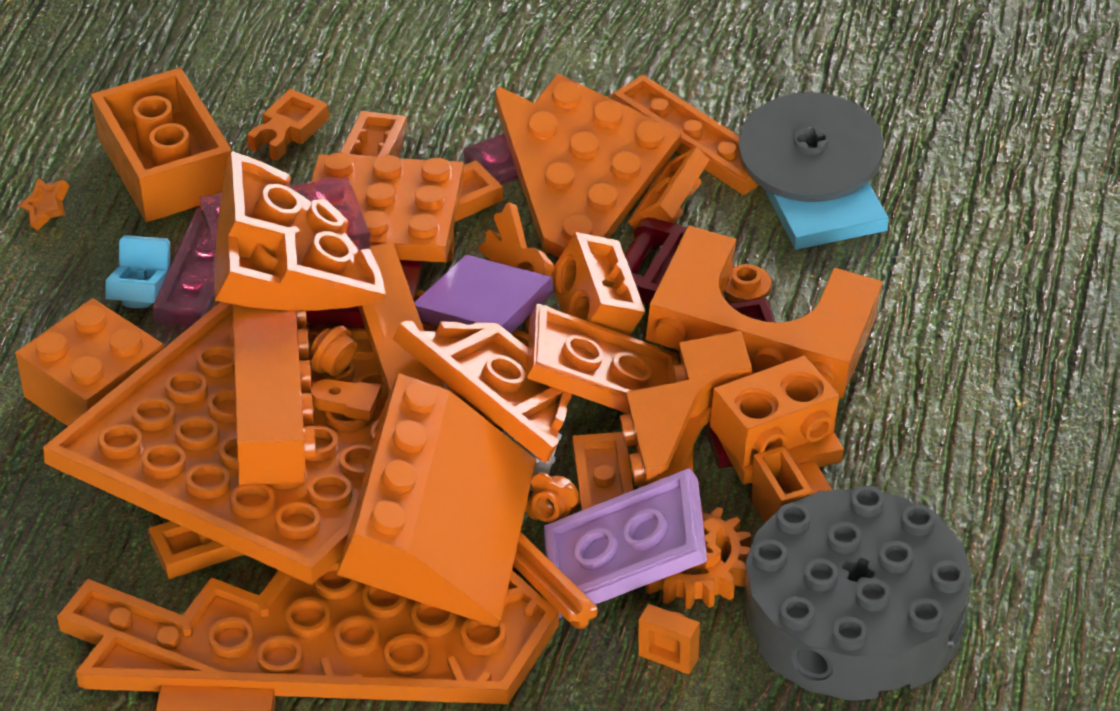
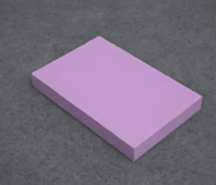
(631, 538)

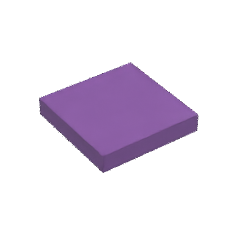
(484, 293)

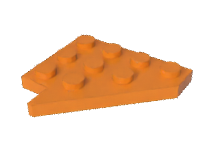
(581, 158)

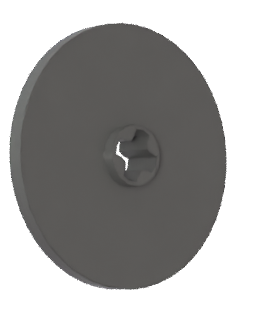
(843, 155)

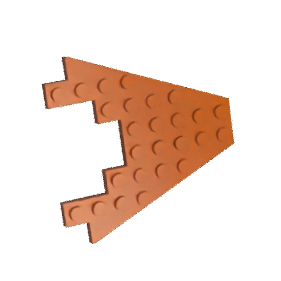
(310, 641)

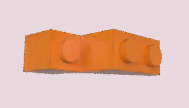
(670, 416)

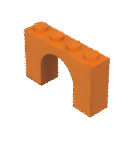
(692, 307)

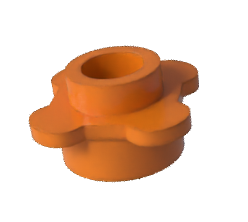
(557, 490)

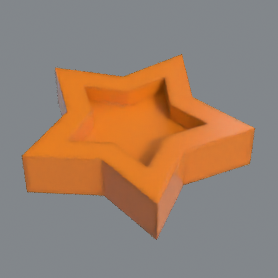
(45, 202)

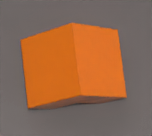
(781, 481)

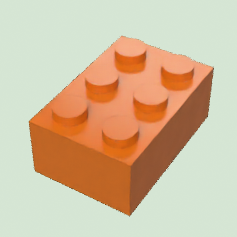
(161, 143)

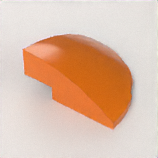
(284, 249)

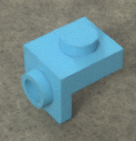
(140, 272)

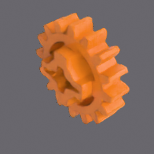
(714, 575)

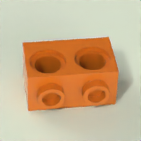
(597, 284)
(774, 409)

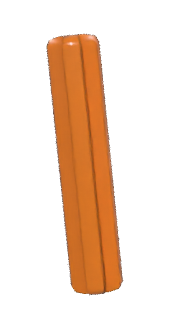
(553, 584)

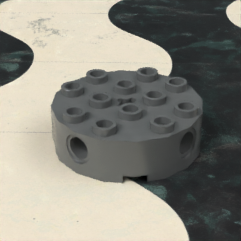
(856, 593)

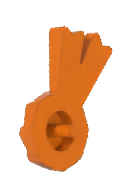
(510, 245)

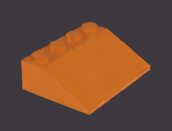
(439, 504)

